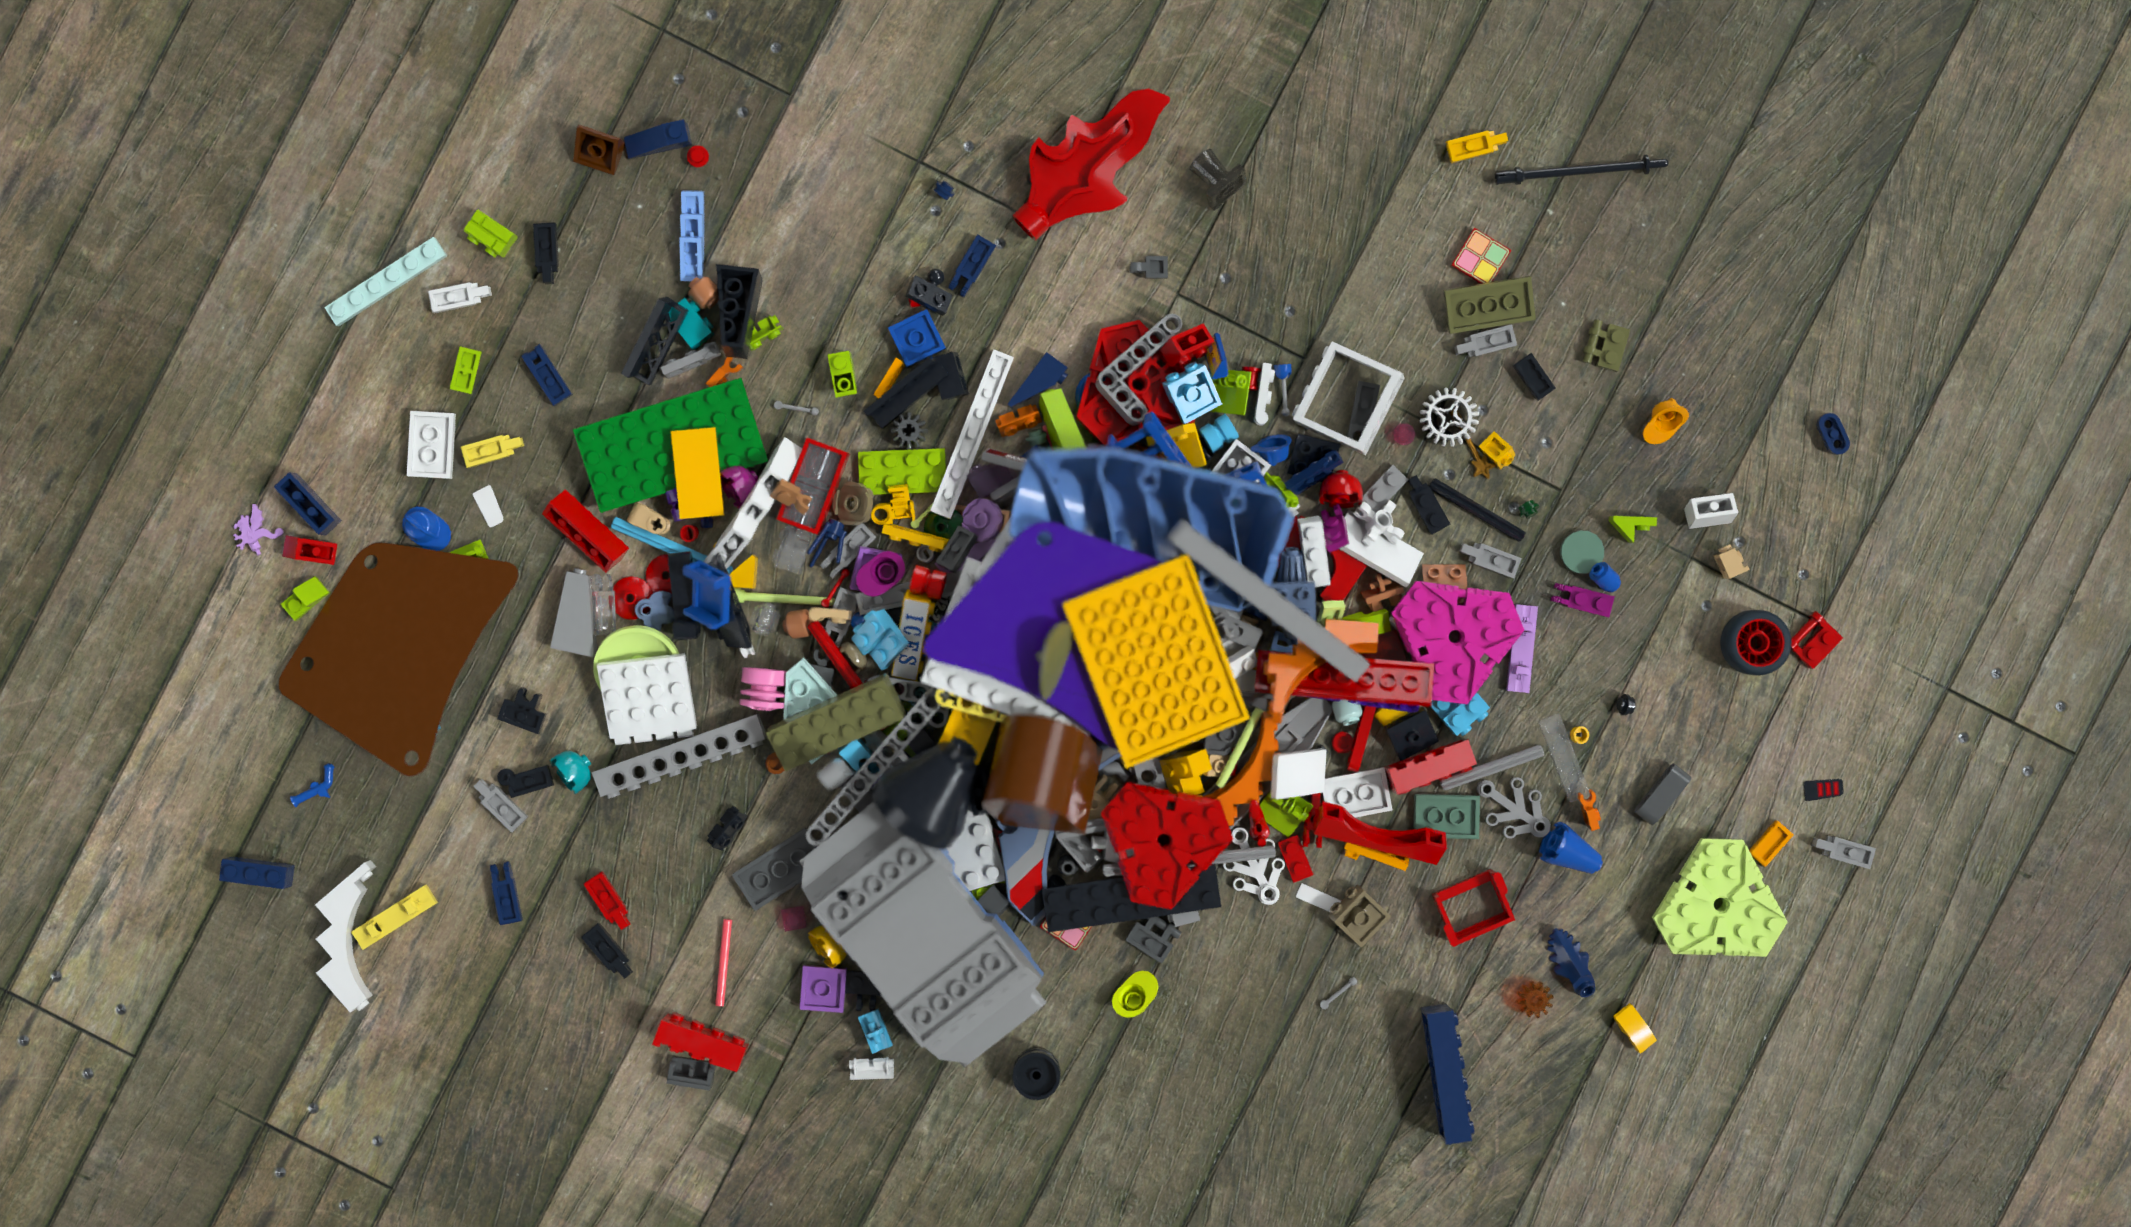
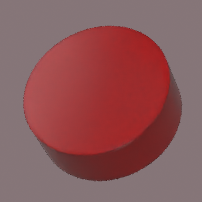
(1342, 742)

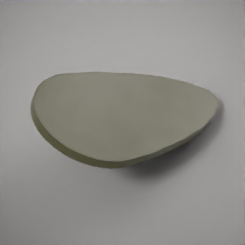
(1054, 657)

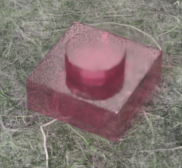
(793, 918)

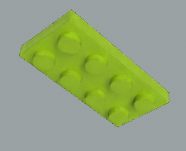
(918, 468)

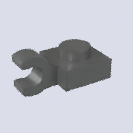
(1154, 267)

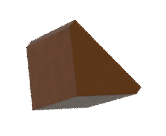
(597, 149)

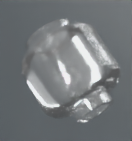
(764, 619)

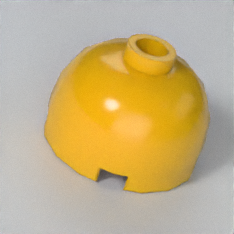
(827, 946)

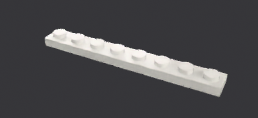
(972, 434)

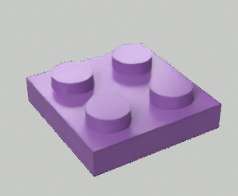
(823, 988)

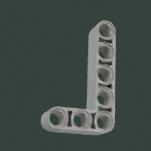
(1133, 362)
(838, 774)

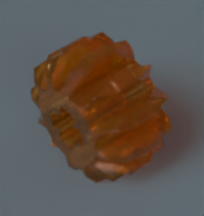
(1542, 996)

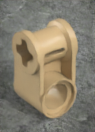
(645, 518)

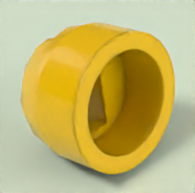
(1579, 739)

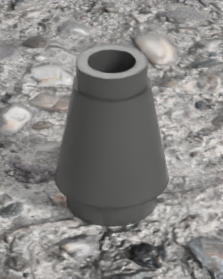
(1067, 859)

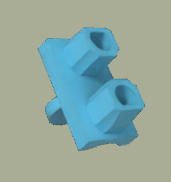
(875, 1031)

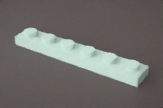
(385, 281)

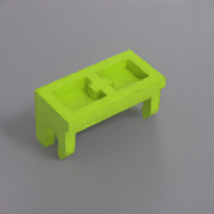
(465, 370)

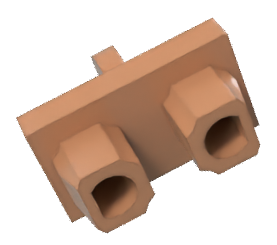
(1382, 590)

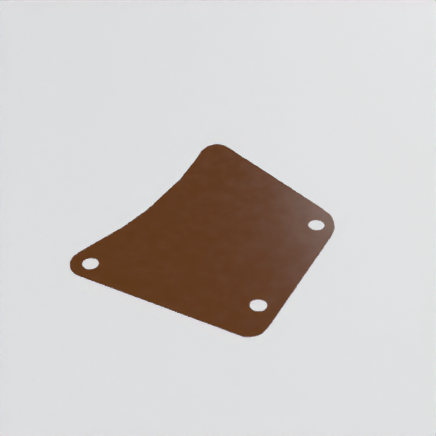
(395, 646)

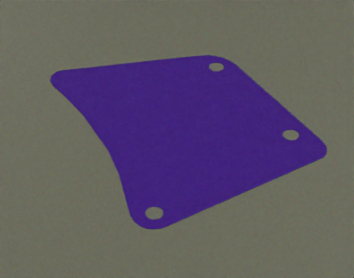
(1018, 605)

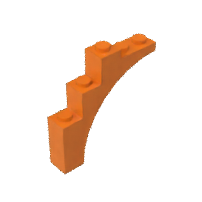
(1288, 670)
(1258, 768)

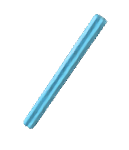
(656, 540)

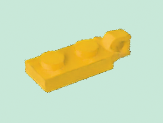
(1474, 145)

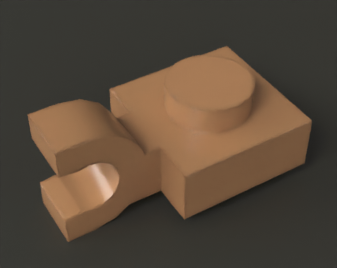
(788, 493)

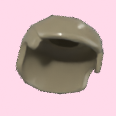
(853, 656)

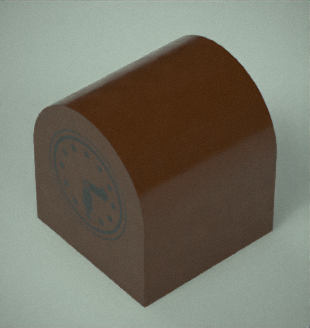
(1042, 774)

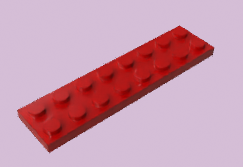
(1382, 682)

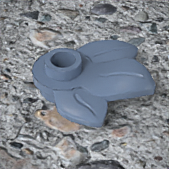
(659, 611)

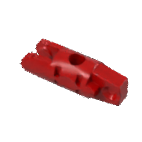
(1308, 825)

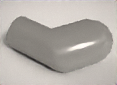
(1115, 768)

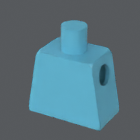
(854, 752)

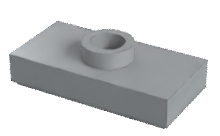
(1248, 635)

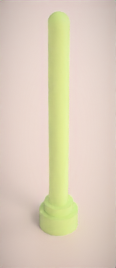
(779, 598)

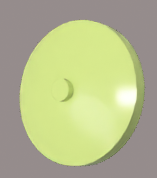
(632, 643)

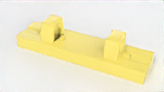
(394, 917)

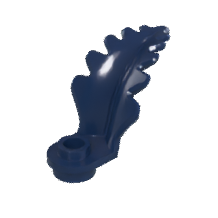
(1571, 962)

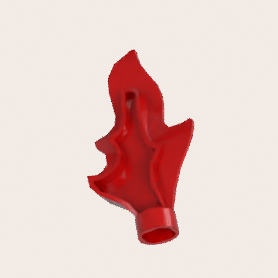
(1081, 169)

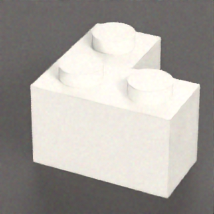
(1237, 457)

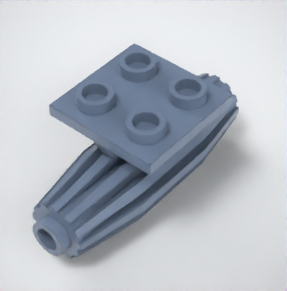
(1294, 585)

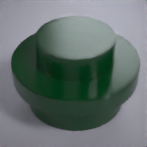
(1528, 509)

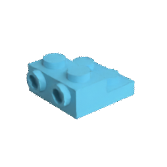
(1191, 392)
(879, 638)
(1460, 716)

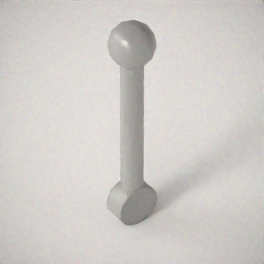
(779, 405)
(1325, 1003)

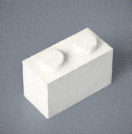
(1711, 510)

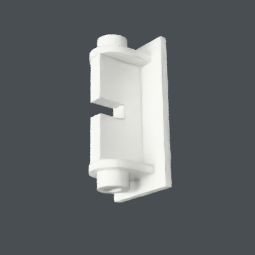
(871, 1069)

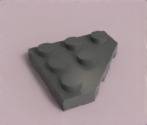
(1225, 740)

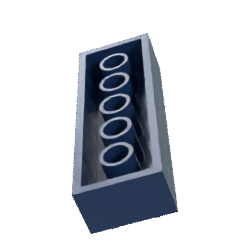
(1446, 1073)

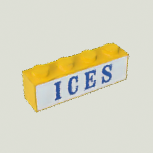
(914, 627)

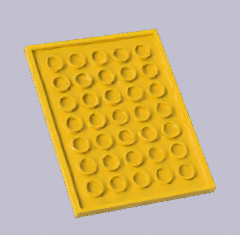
(1156, 660)

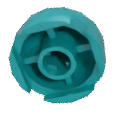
(572, 770)

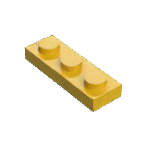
(915, 537)

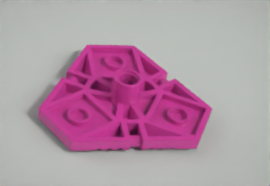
(1484, 624)

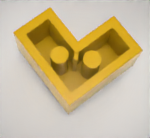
(1183, 771)

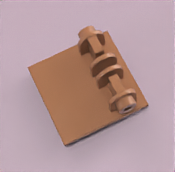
(1446, 574)

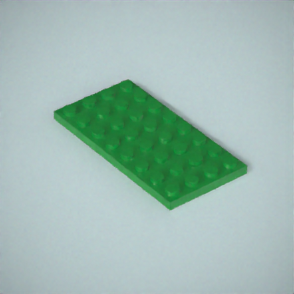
(633, 452)

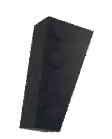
(738, 304)

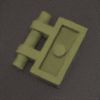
(1612, 347)

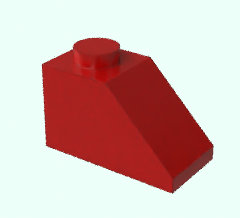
(309, 550)

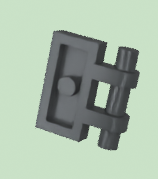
(1149, 941)

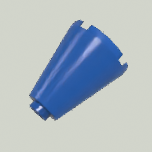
(1569, 850)

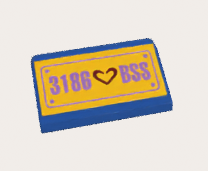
(1216, 359)

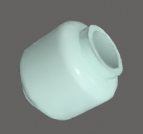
(1347, 712)

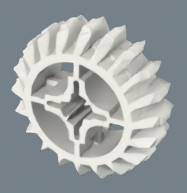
(1457, 422)

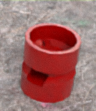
(931, 583)

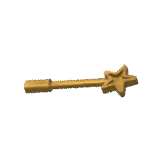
(1480, 464)

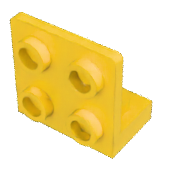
(1188, 442)

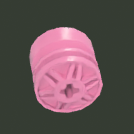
(763, 688)

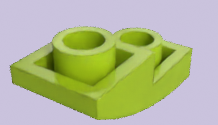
(1379, 616)

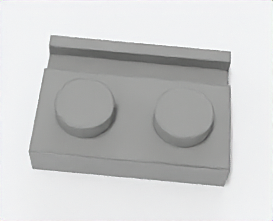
(1006, 494)

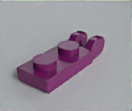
(1334, 529)
(1585, 600)

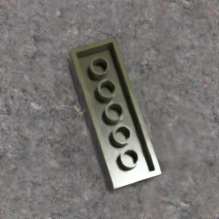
(836, 722)

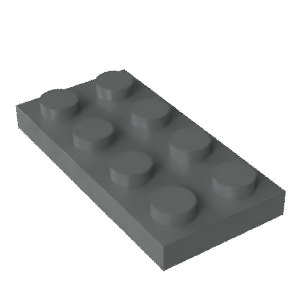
(774, 870)

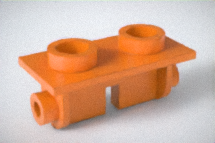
(1028, 418)

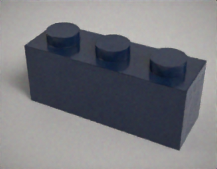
(307, 503)
(256, 872)

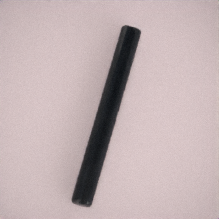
(1477, 510)

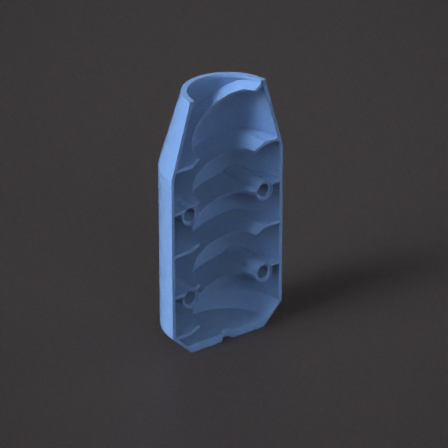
(1141, 500)

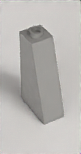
(575, 616)

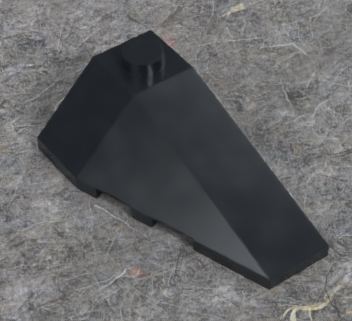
(736, 632)

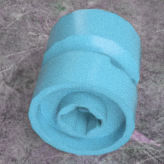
(1218, 433)

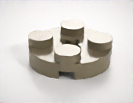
(863, 503)

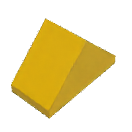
(745, 574)

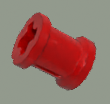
(1254, 377)

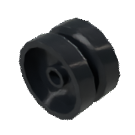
(1036, 1060)

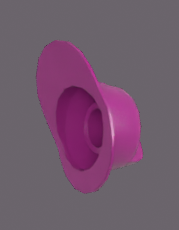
(880, 573)

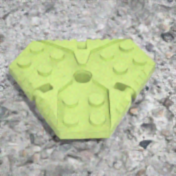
(1746, 918)

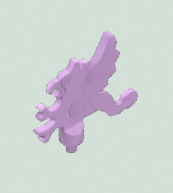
(252, 534)

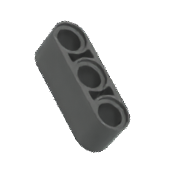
(1662, 794)

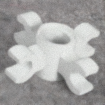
(1379, 523)

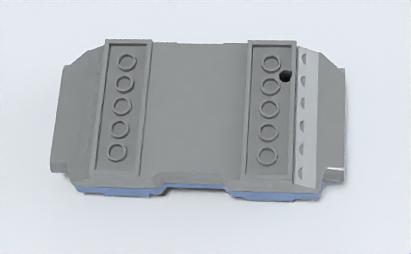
(921, 937)

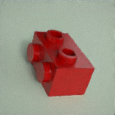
(1187, 345)

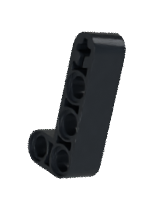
(683, 626)

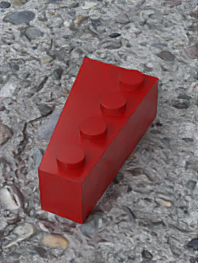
(700, 1041)

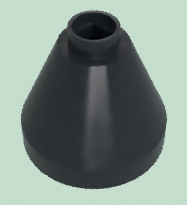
(929, 793)

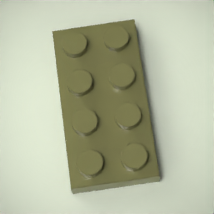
(1489, 304)

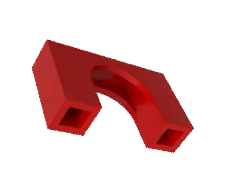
(1345, 569)

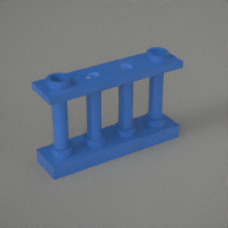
(1163, 443)

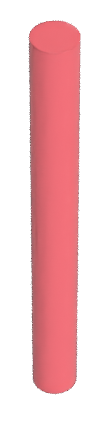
(723, 963)

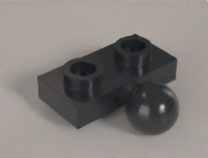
(928, 293)

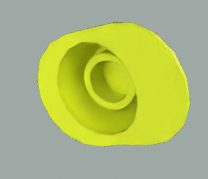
(1135, 994)

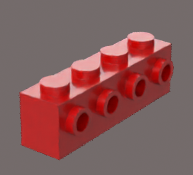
(585, 531)

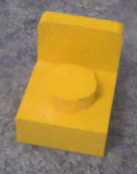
(1497, 450)

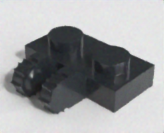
(859, 983)

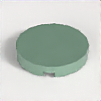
(1581, 551)

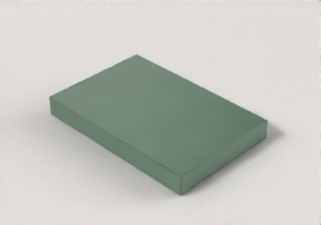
(1448, 813)

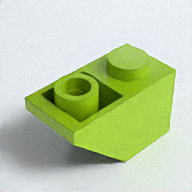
(842, 373)

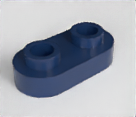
(1834, 432)

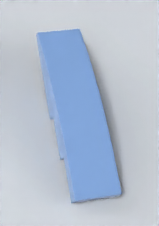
(692, 235)

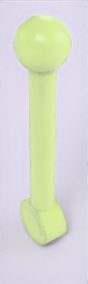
(915, 524)

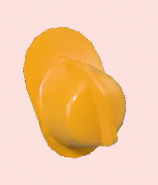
(1665, 421)

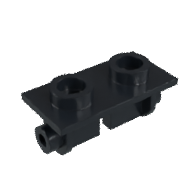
(720, 836)

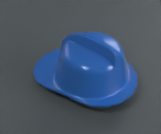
(1273, 448)
(426, 529)

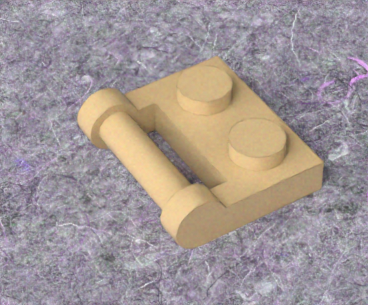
(837, 616)

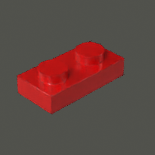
(1295, 858)

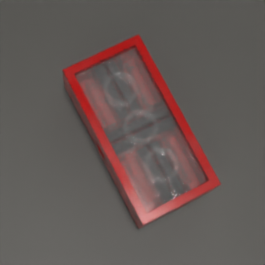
(818, 476)

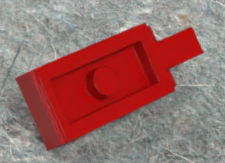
(607, 900)

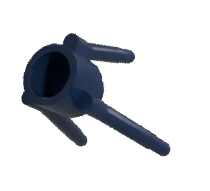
(832, 531)

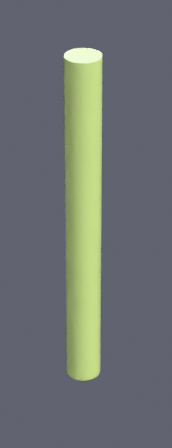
(1239, 747)

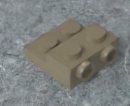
(1358, 915)

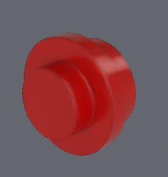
(698, 156)

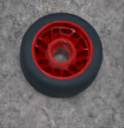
(1772, 644)

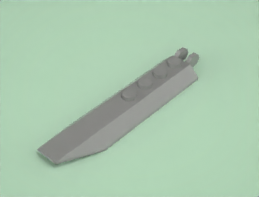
(1296, 733)

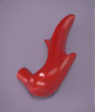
(1258, 827)

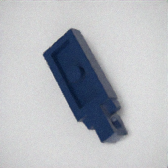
(1314, 473)

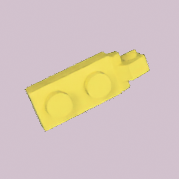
(490, 450)

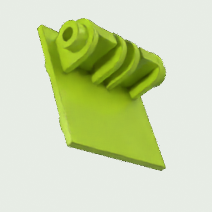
(1232, 392)
(1285, 813)

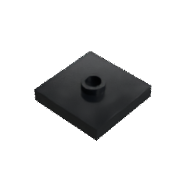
(1411, 733)

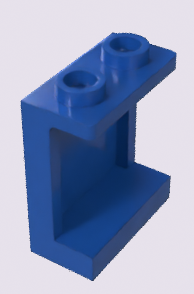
(709, 595)

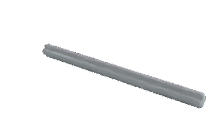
(1224, 857)

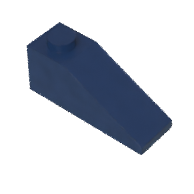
(658, 139)
(1042, 378)

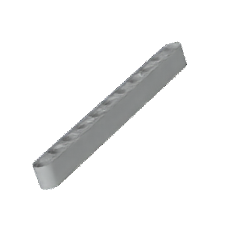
(1268, 600)
(882, 760)

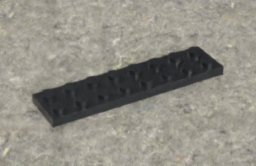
(1109, 902)

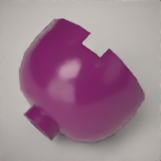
(738, 483)

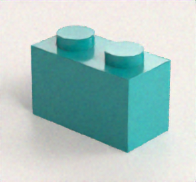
(694, 328)

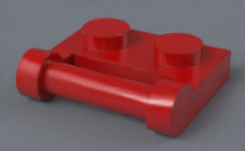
(1819, 644)

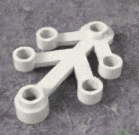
(1257, 871)

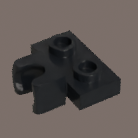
(523, 712)

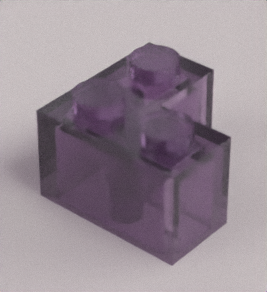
(989, 478)

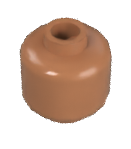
(704, 292)
(797, 624)

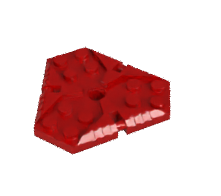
(1097, 413)
(1157, 871)

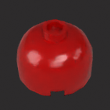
(1341, 490)

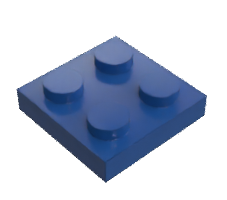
(917, 338)

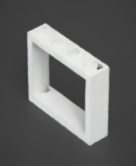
(1378, 414)

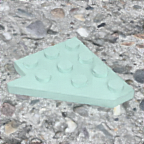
(804, 690)

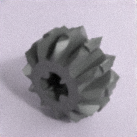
(904, 425)

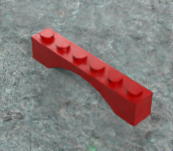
(1418, 844)

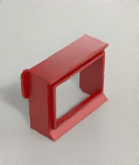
(1481, 927)

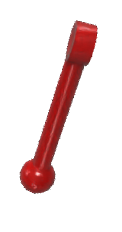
(825, 602)

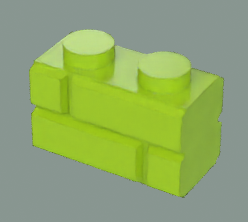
(489, 233)

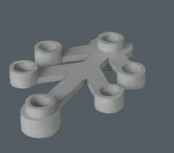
(1516, 810)

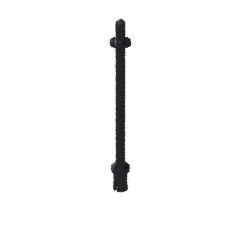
(1518, 175)

